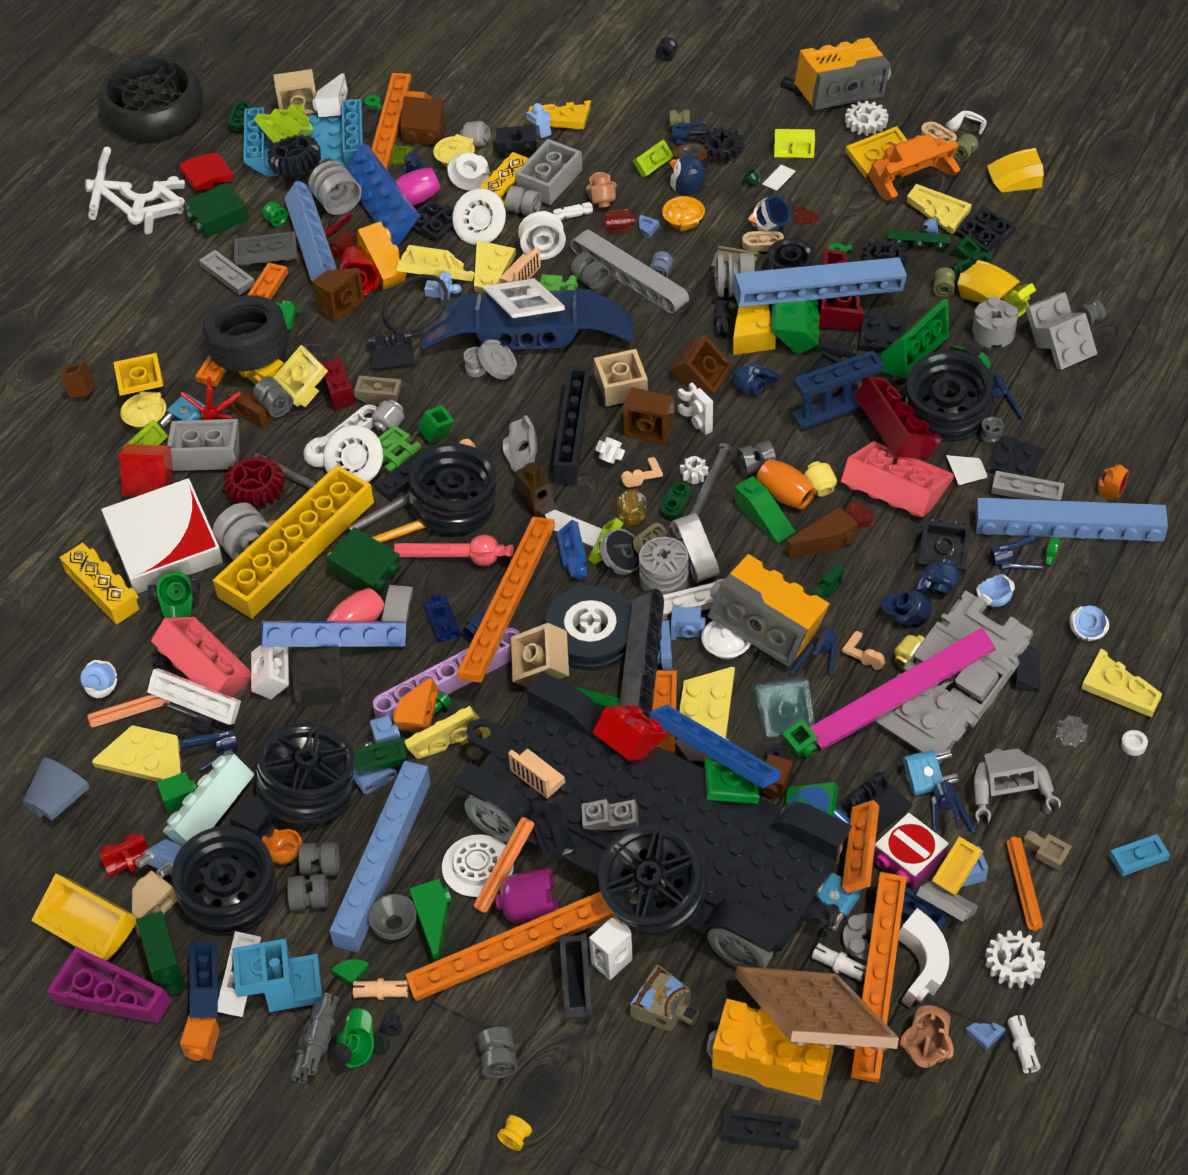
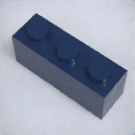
(203, 980)

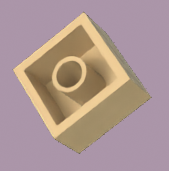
(296, 88)
(617, 375)
(539, 651)

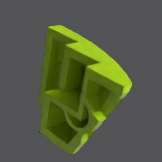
(284, 123)

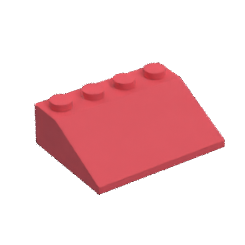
(897, 480)

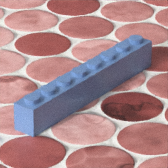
(819, 282)
(1071, 519)
(380, 856)

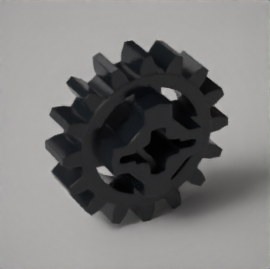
(722, 144)
(884, 250)

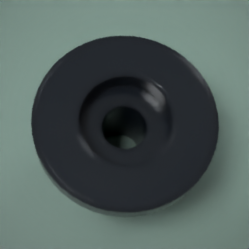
(777, 750)
(391, 1025)

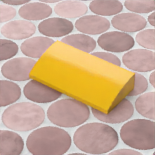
(83, 918)

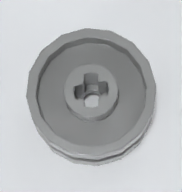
(238, 528)

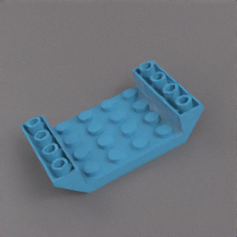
(336, 135)

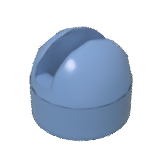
(932, 226)

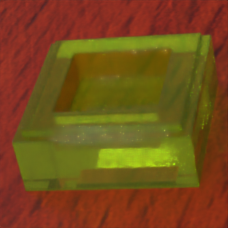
(399, 153)

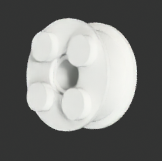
(541, 224)

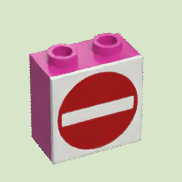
(910, 850)

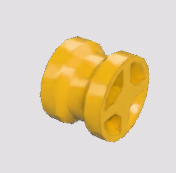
(514, 1132)

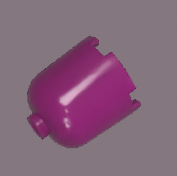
(527, 896)

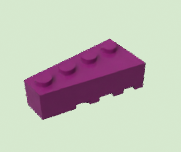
(105, 988)

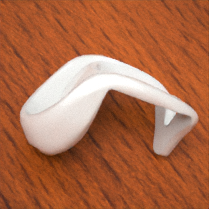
(954, 124)

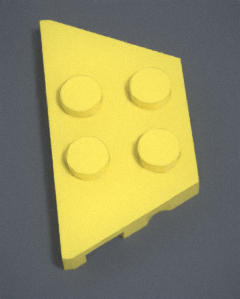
(432, 262)
(709, 699)
(142, 754)

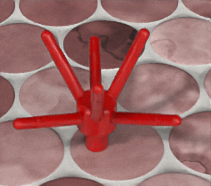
(209, 411)

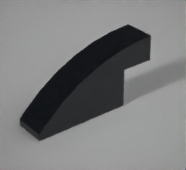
(575, 976)

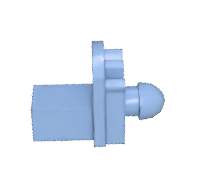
(540, 119)
(434, 289)

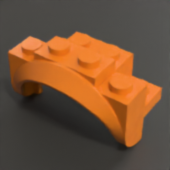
(909, 158)

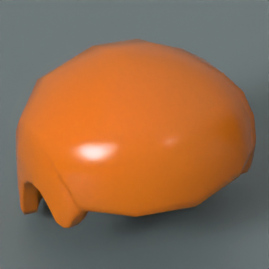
(283, 845)

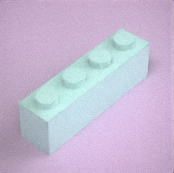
(210, 799)

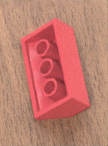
(201, 655)

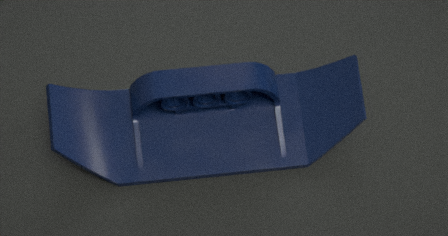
(486, 318)

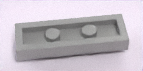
(227, 272)
(1026, 487)

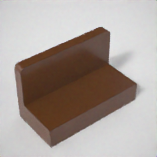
(250, 409)

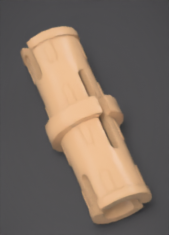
(380, 989)

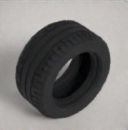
(250, 350)

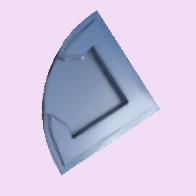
(647, 226)
(985, 1033)

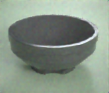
(389, 908)

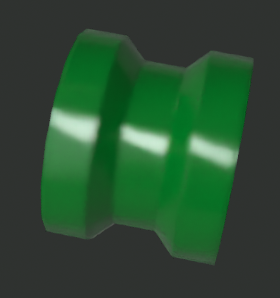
(274, 213)

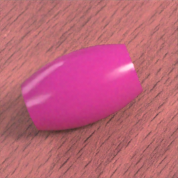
(419, 185)

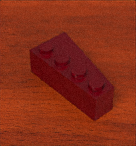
(839, 311)
(896, 420)

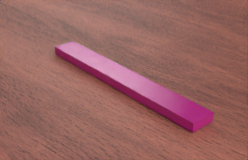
(903, 688)

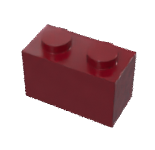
(337, 384)

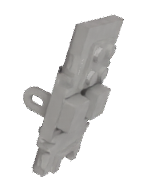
(939, 716)

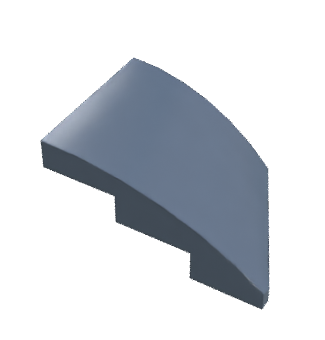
(53, 789)

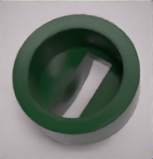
(752, 177)

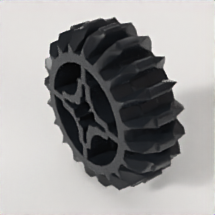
(294, 155)

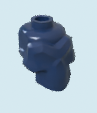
(753, 378)
(938, 577)
(908, 607)

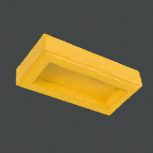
(957, 866)

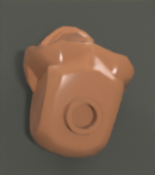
(928, 1037)

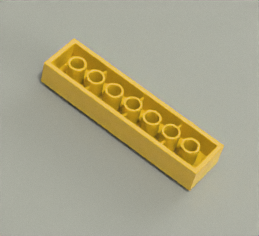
(293, 541)

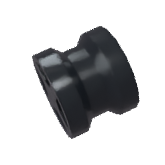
(666, 49)

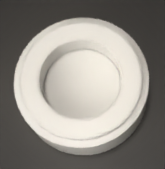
(1134, 742)

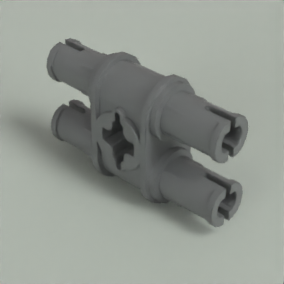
(314, 1038)

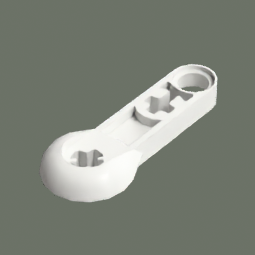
(315, 448)

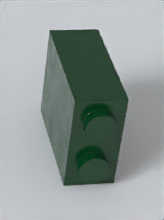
(216, 210)
(363, 561)
(161, 953)

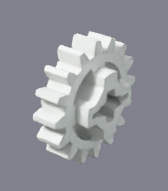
(866, 118)
(1022, 967)

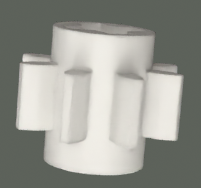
(610, 450)
(694, 470)

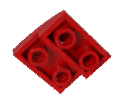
(205, 170)

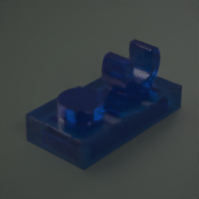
(441, 618)

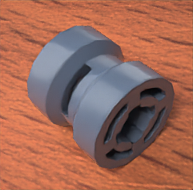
(662, 263)

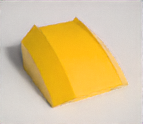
(1017, 171)
(985, 281)

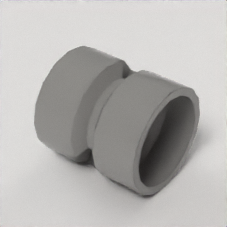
(523, 201)

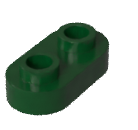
(236, 116)
(679, 497)

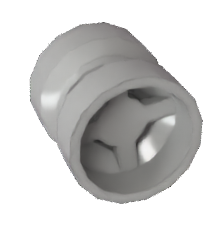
(473, 366)

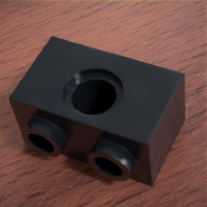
(517, 140)

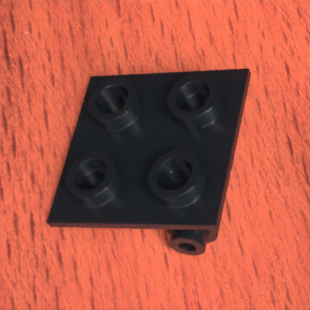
(391, 350)
(890, 801)

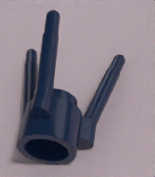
(681, 132)
(412, 163)
(1000, 388)
(1003, 554)
(823, 643)
(223, 741)
(947, 798)

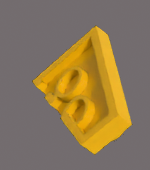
(567, 116)
(873, 148)

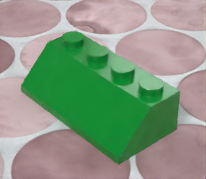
(797, 324)
(917, 341)

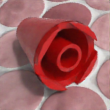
(355, 258)

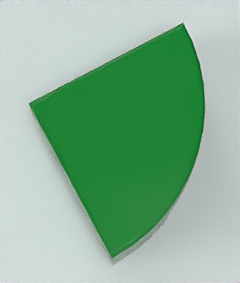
(350, 970)

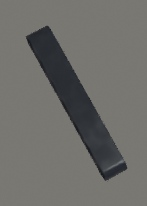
(642, 650)

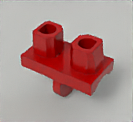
(123, 855)

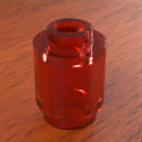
(619, 220)
(341, 241)

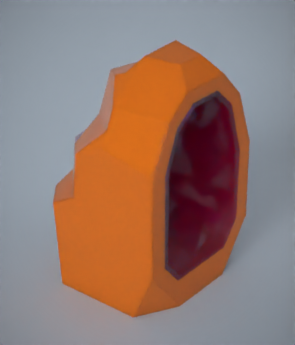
(1113, 482)

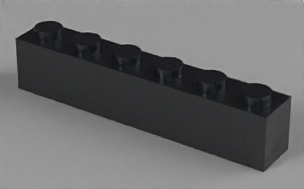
(572, 425)

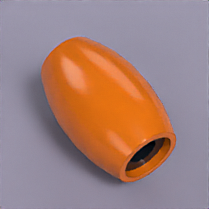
(786, 484)

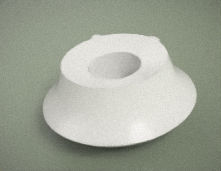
(468, 170)
(722, 641)

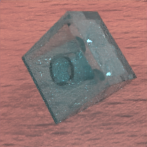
(784, 704)

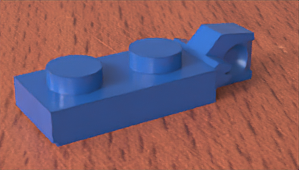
(572, 550)

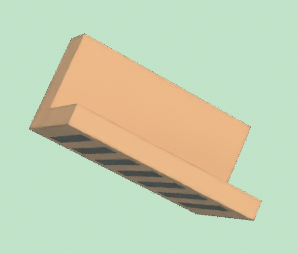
(523, 268)
(536, 772)

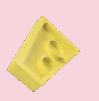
(933, 204)
(491, 264)
(1118, 685)
(444, 733)

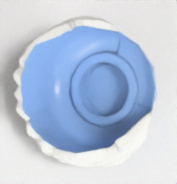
(996, 590)
(1089, 623)
(98, 678)

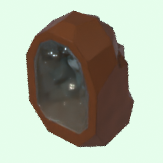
(693, 149)

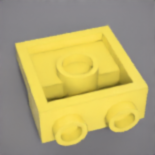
(301, 376)

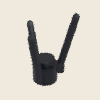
(201, 723)

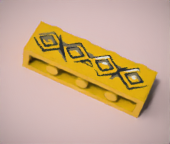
(504, 176)
(100, 583)

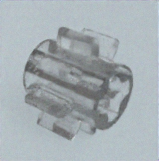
(1072, 730)

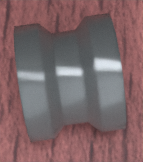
(1093, 311)
(991, 430)

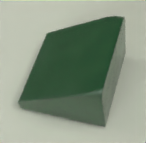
(965, 249)

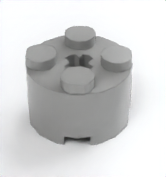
(994, 322)

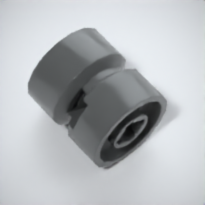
(590, 270)
(273, 397)
(752, 459)
(319, 859)
(299, 894)
(497, 1052)

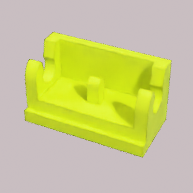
(794, 143)

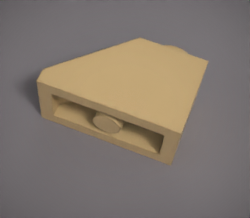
(151, 896)

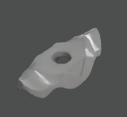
(520, 432)

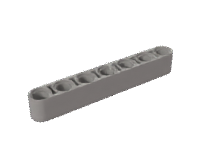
(632, 272)

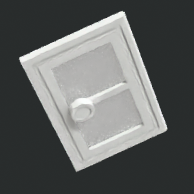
(524, 298)

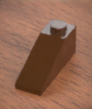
(824, 535)

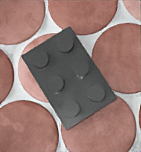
(265, 248)

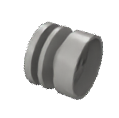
(334, 187)
(726, 271)
(664, 565)

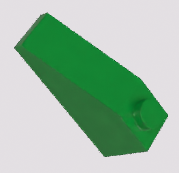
(762, 510)
(432, 913)

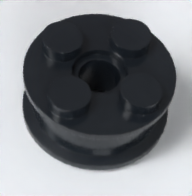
(790, 254)

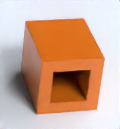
(199, 1038)

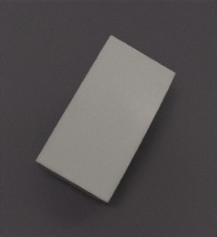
(397, 603)
(606, 816)

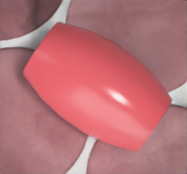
(360, 606)

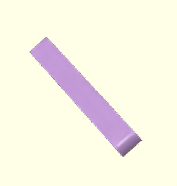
(444, 676)

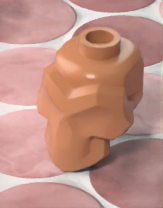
(601, 189)

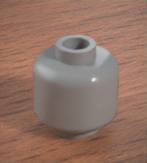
(477, 131)
(387, 415)

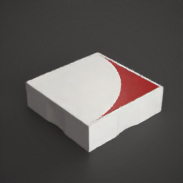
(162, 534)

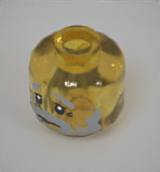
(631, 507)

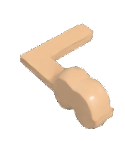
(636, 479)
(868, 657)

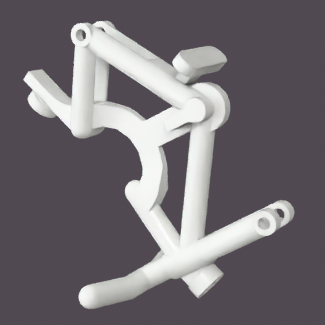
(137, 214)

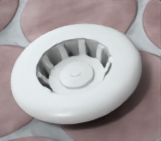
(483, 219)
(354, 455)
(476, 858)

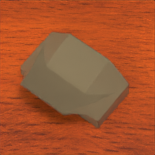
(376, 389)

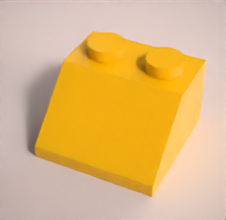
(138, 374)

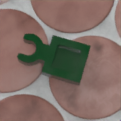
(830, 582)

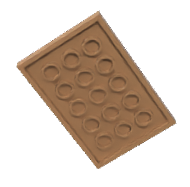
(816, 1008)

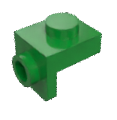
(289, 311)

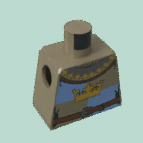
(663, 1001)

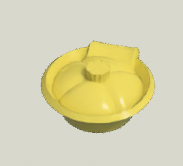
(452, 146)
(142, 409)

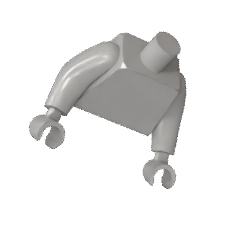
(1009, 773)

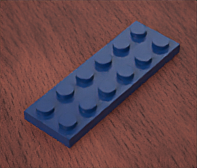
(382, 195)

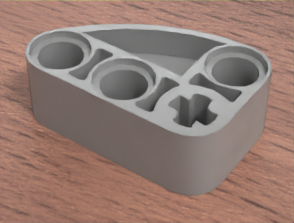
(700, 555)

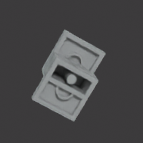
(1061, 331)

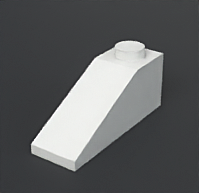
(330, 97)
(228, 1000)

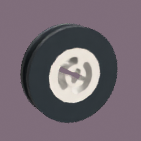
(590, 607)

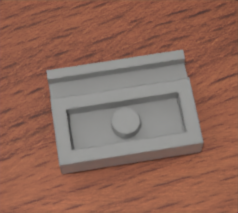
(954, 905)

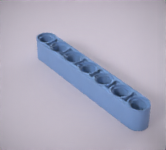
(309, 230)

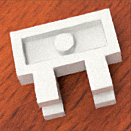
(700, 408)

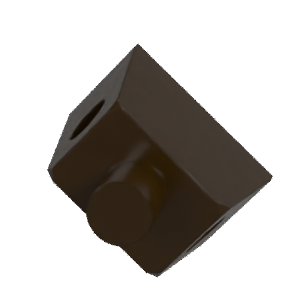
(532, 482)

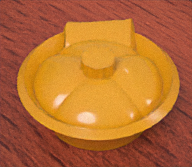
(683, 212)

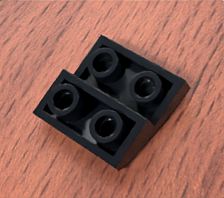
(433, 220)
(986, 229)

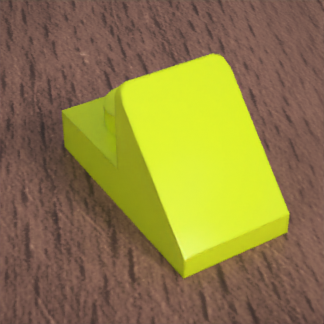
(1019, 296)

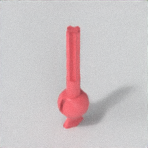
(482, 550)

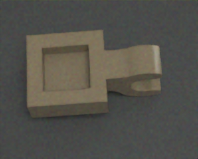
(1049, 850)

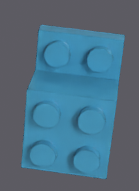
(272, 971)

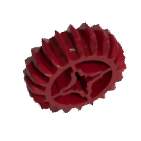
(254, 481)

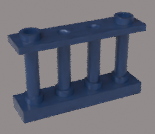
(827, 379)

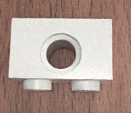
(269, 670)
(611, 948)

